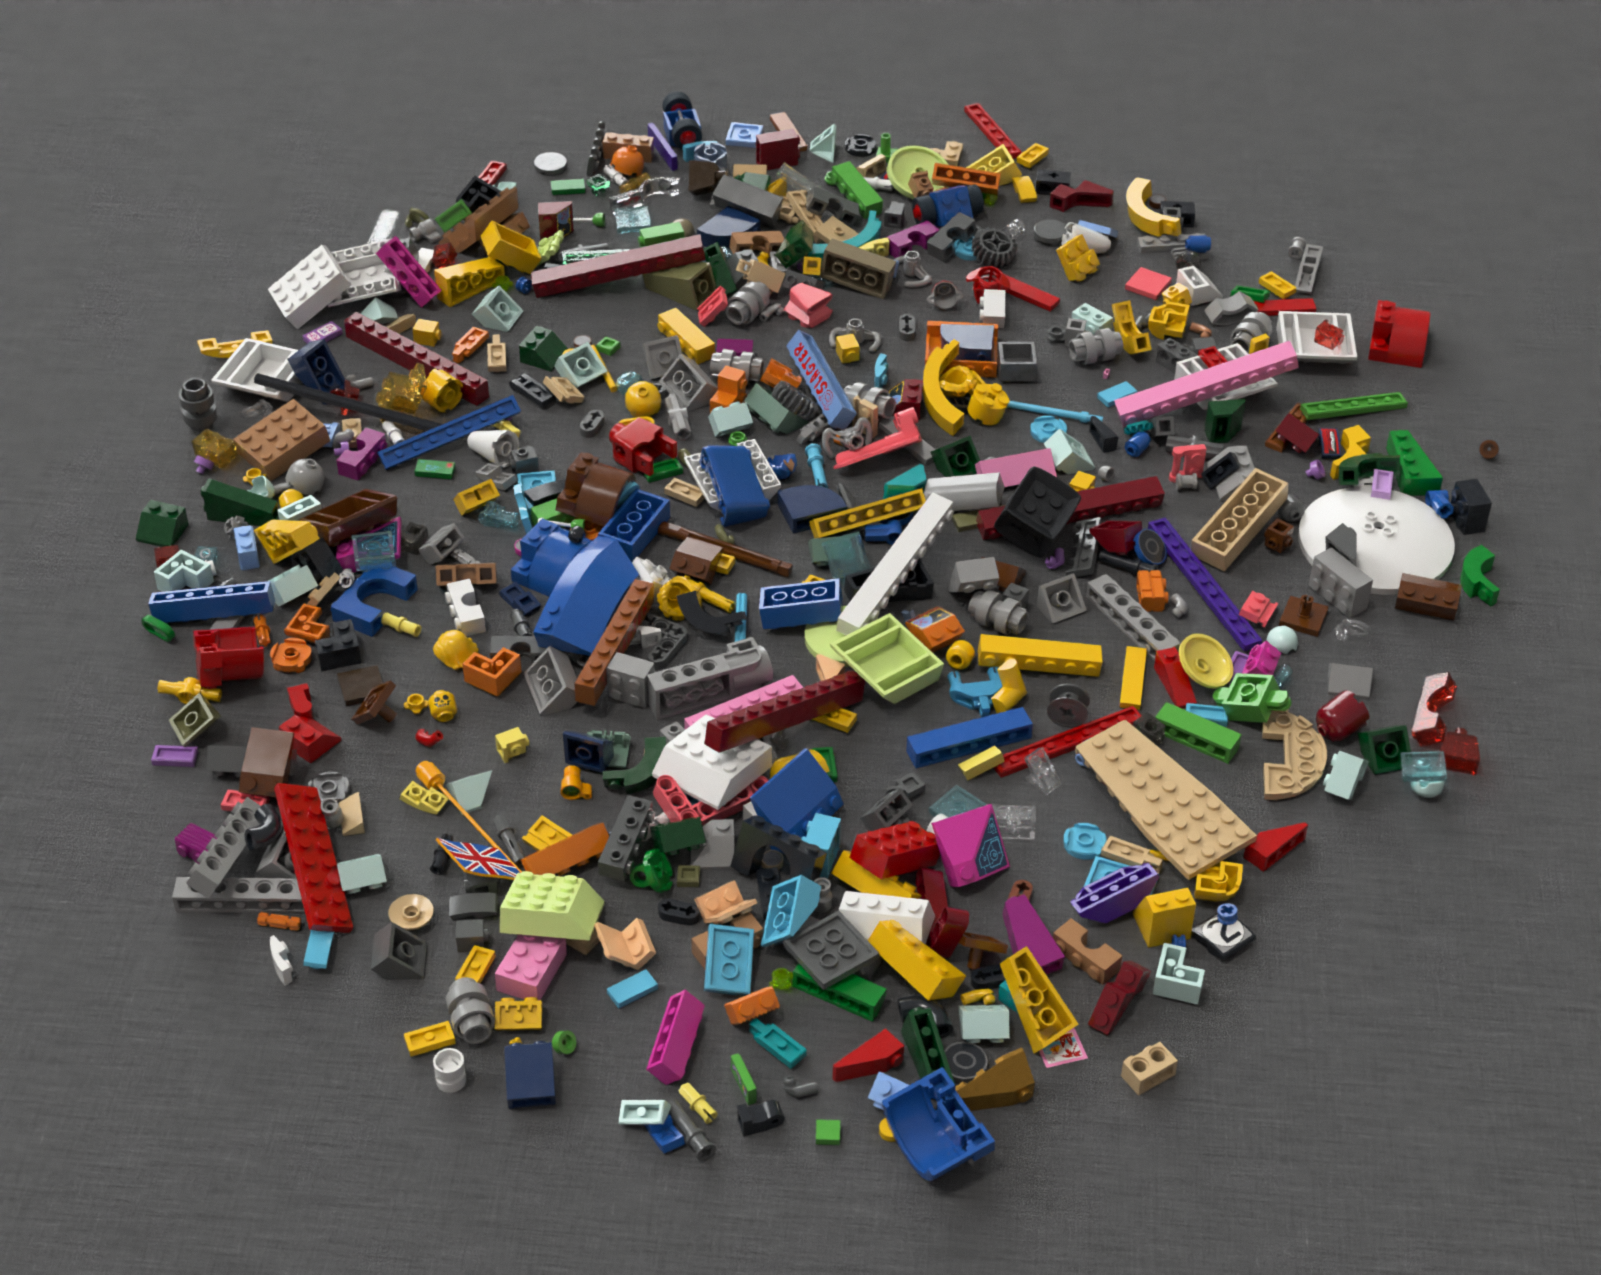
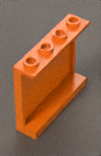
(983, 368)

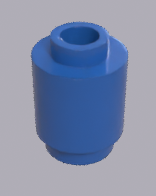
(1198, 243)
(1137, 444)

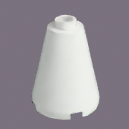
(1094, 239)
(494, 445)

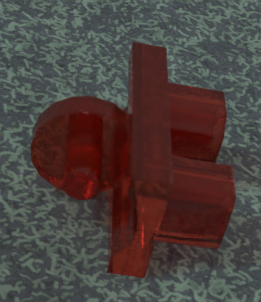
(348, 392)

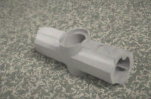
(677, 417)

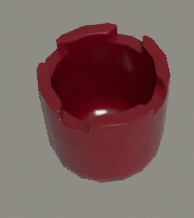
(1341, 717)

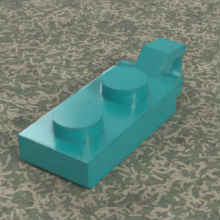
(777, 1043)

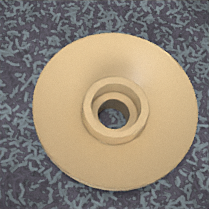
(411, 911)

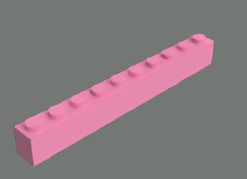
(1207, 383)

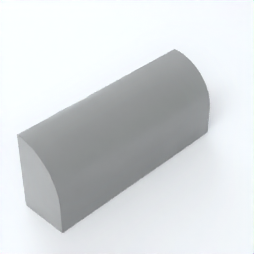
(968, 490)

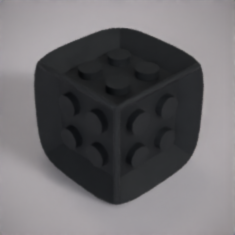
(1037, 511)

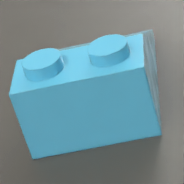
(789, 908)

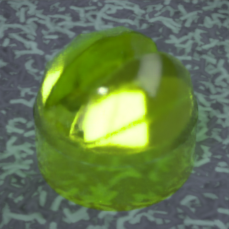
(990, 199)

